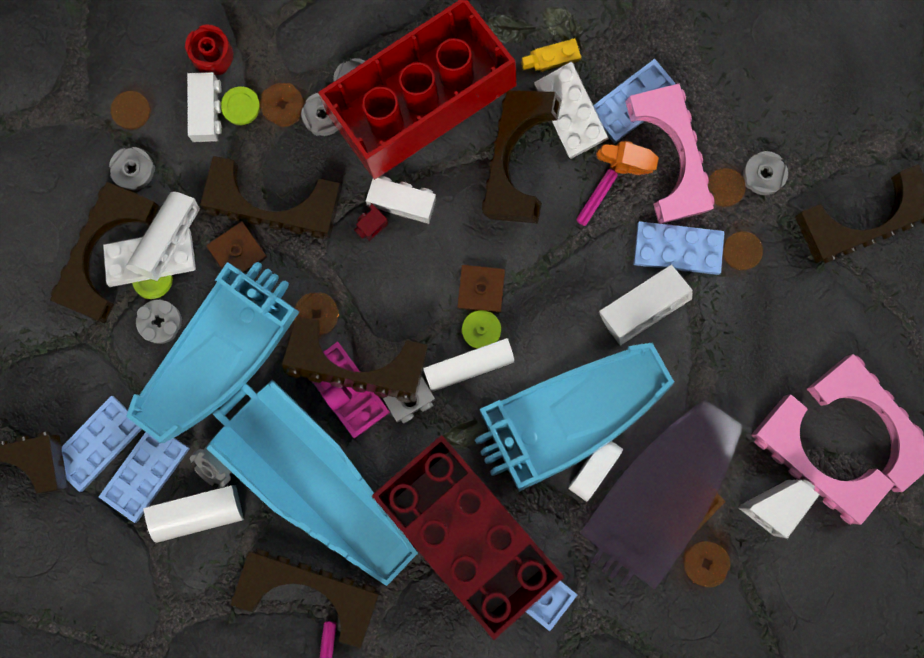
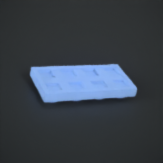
(613, 109)
(679, 246)
(97, 443)
(143, 475)

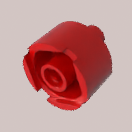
(209, 49)

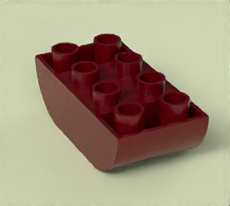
(467, 537)

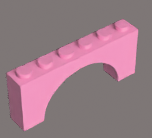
(668, 111)
(854, 381)
(781, 436)

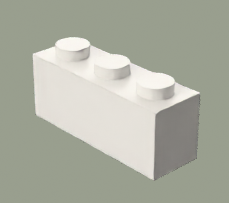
(203, 107)
(401, 199)

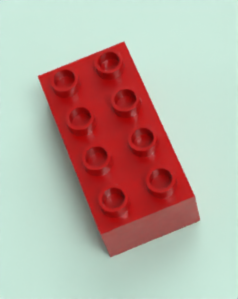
(419, 87)

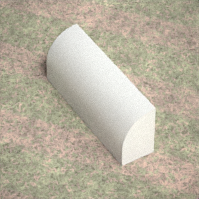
(163, 235)
(646, 304)
(469, 365)
(193, 514)

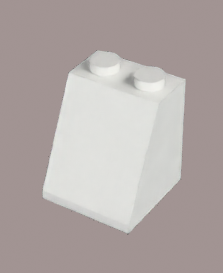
(781, 506)

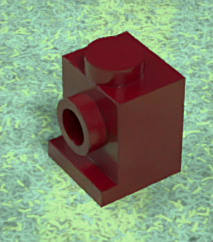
(370, 223)

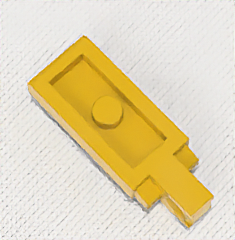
(552, 56)

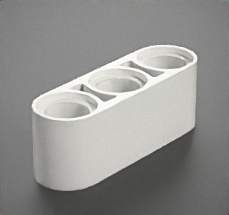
(595, 470)

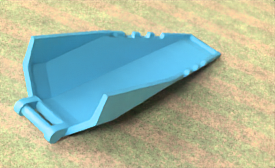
(308, 480)

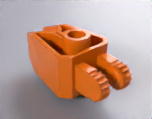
(628, 158)

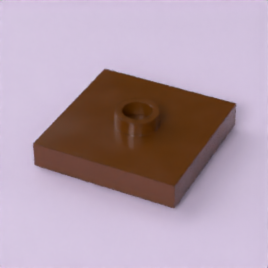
(237, 248)
(481, 288)

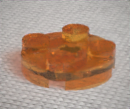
(292, 110)
(319, 301)
(718, 569)

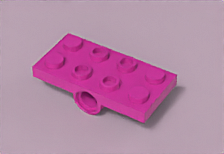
(354, 409)

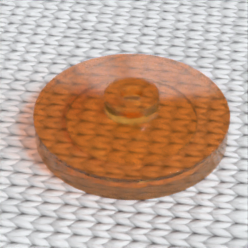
(130, 110)
(726, 187)
(742, 250)

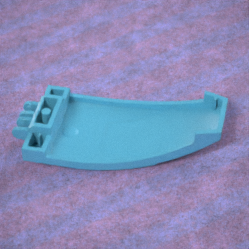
(215, 352)
(572, 414)

